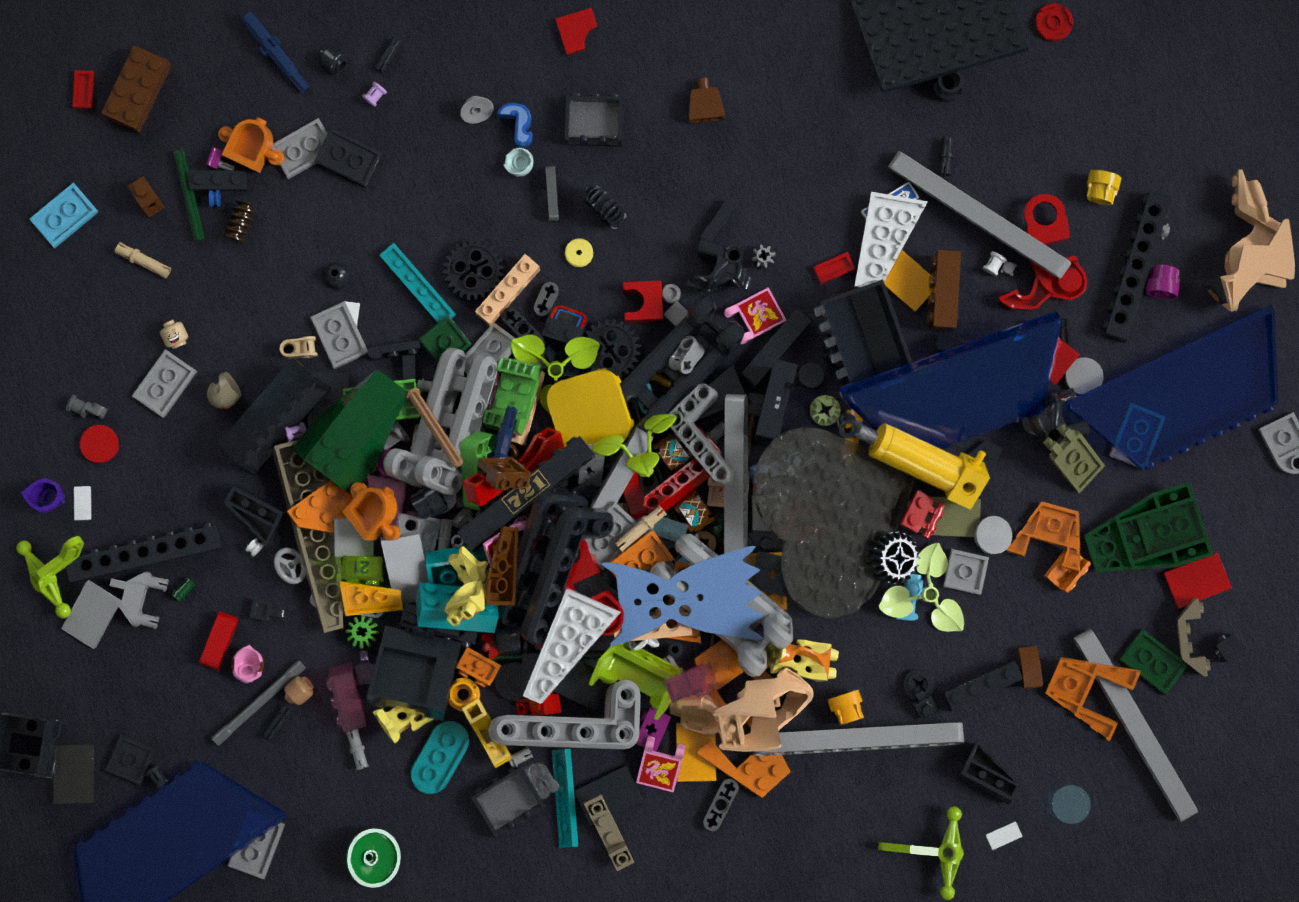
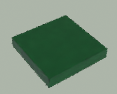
(444, 336)

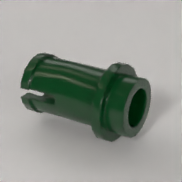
(184, 588)

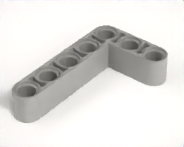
(697, 438)

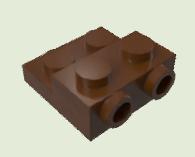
(505, 473)

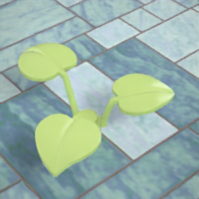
(898, 604)

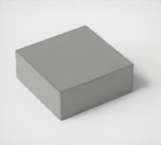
(675, 313)

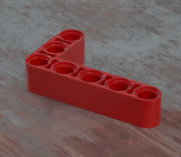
(673, 483)

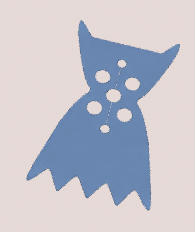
(717, 579)

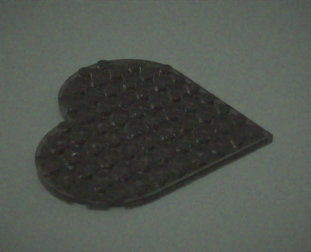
(829, 510)

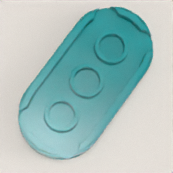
(440, 757)

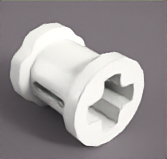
(994, 263)

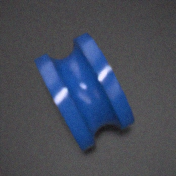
(214, 198)

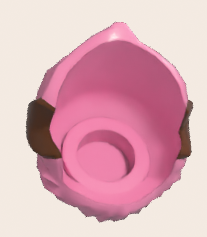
(247, 664)

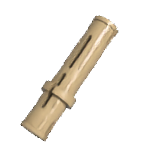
(137, 257)
(640, 528)

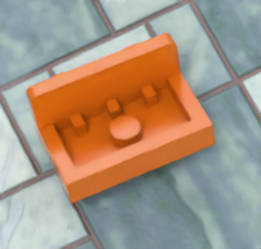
(1064, 578)
(478, 666)

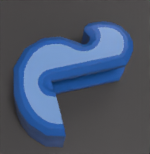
(523, 122)

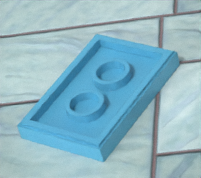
(63, 215)

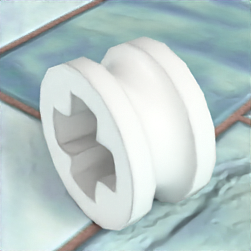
(254, 547)

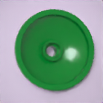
(382, 862)

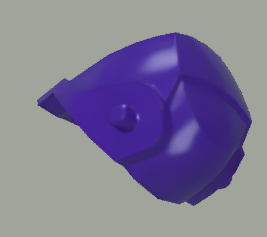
(44, 495)

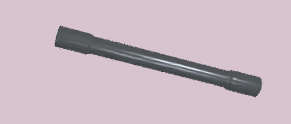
(227, 730)

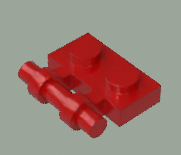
(917, 511)

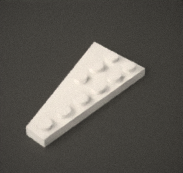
(885, 233)
(572, 634)

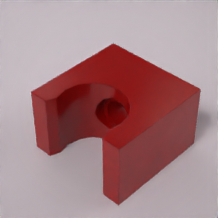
(652, 297)

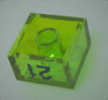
(363, 569)

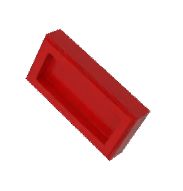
(83, 89)
(834, 268)

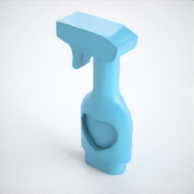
(914, 587)

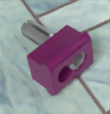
(214, 160)

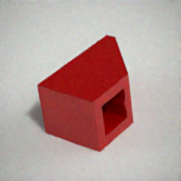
(550, 706)

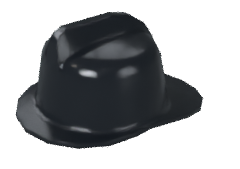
(557, 352)

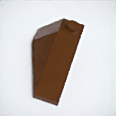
(501, 579)

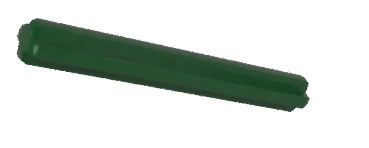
(189, 196)

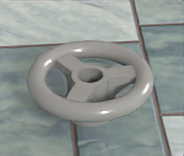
(287, 567)

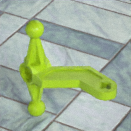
(44, 577)
(950, 841)

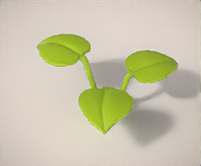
(581, 352)
(643, 462)

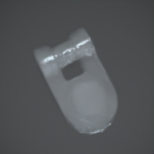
(537, 774)

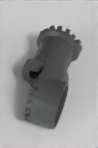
(83, 408)

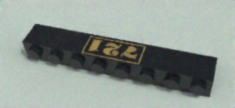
(518, 501)

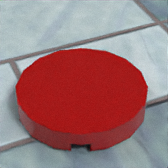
(1053, 22)
(99, 444)

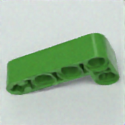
(472, 448)

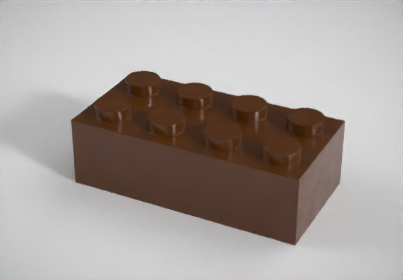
(136, 89)
(944, 291)

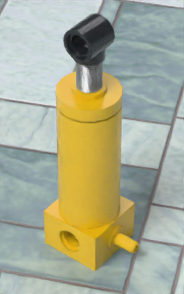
(959, 476)

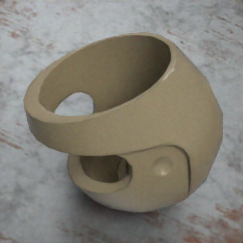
(224, 393)

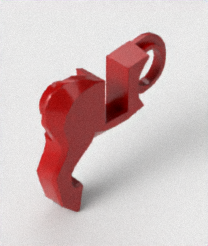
(1045, 284)
(585, 568)

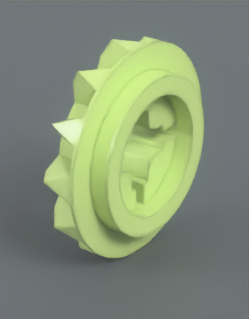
(823, 419)

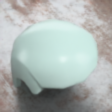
(519, 162)

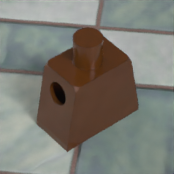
(705, 103)
(146, 196)

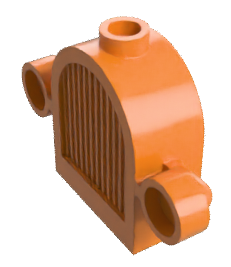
(250, 144)
(373, 512)

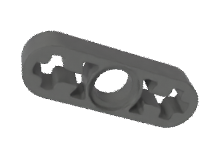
(552, 193)
(709, 815)

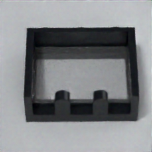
(593, 120)
(508, 801)

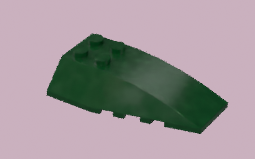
(353, 431)
(1152, 534)

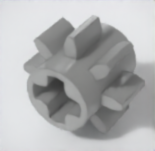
(760, 260)

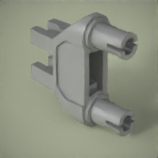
(134, 597)

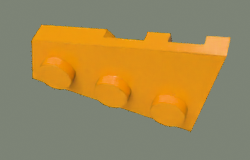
(368, 599)

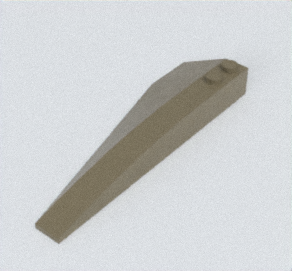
(315, 547)

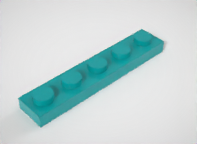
(416, 283)
(565, 798)

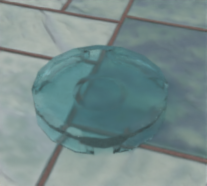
(1071, 804)

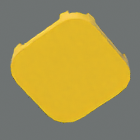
(589, 407)

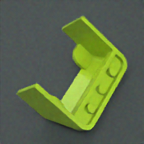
(639, 667)

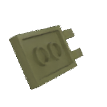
(1074, 458)
(956, 520)

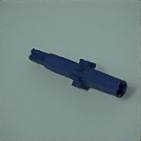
(271, 46)
(504, 434)

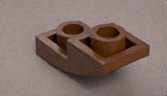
(1030, 667)

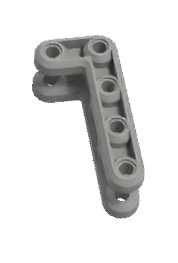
(426, 462)
(776, 621)
(565, 731)

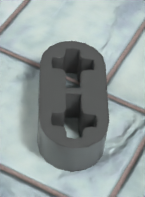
(542, 297)

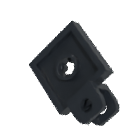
(766, 562)

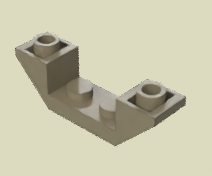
(1192, 611)
(609, 832)

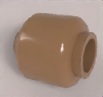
(298, 690)

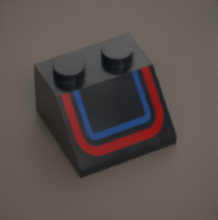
(565, 324)

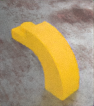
(480, 720)

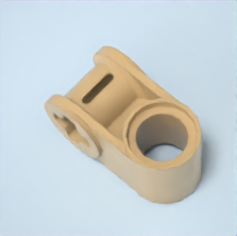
(300, 348)

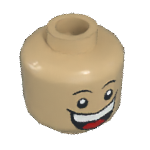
(173, 334)

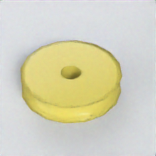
(579, 245)

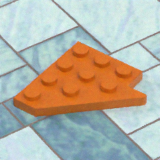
(321, 508)

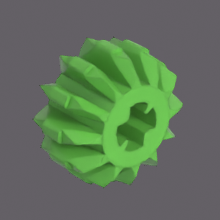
(355, 629)

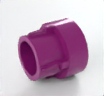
(1163, 282)

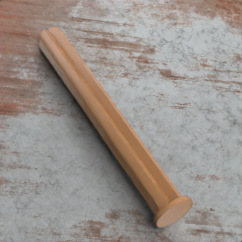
(434, 427)

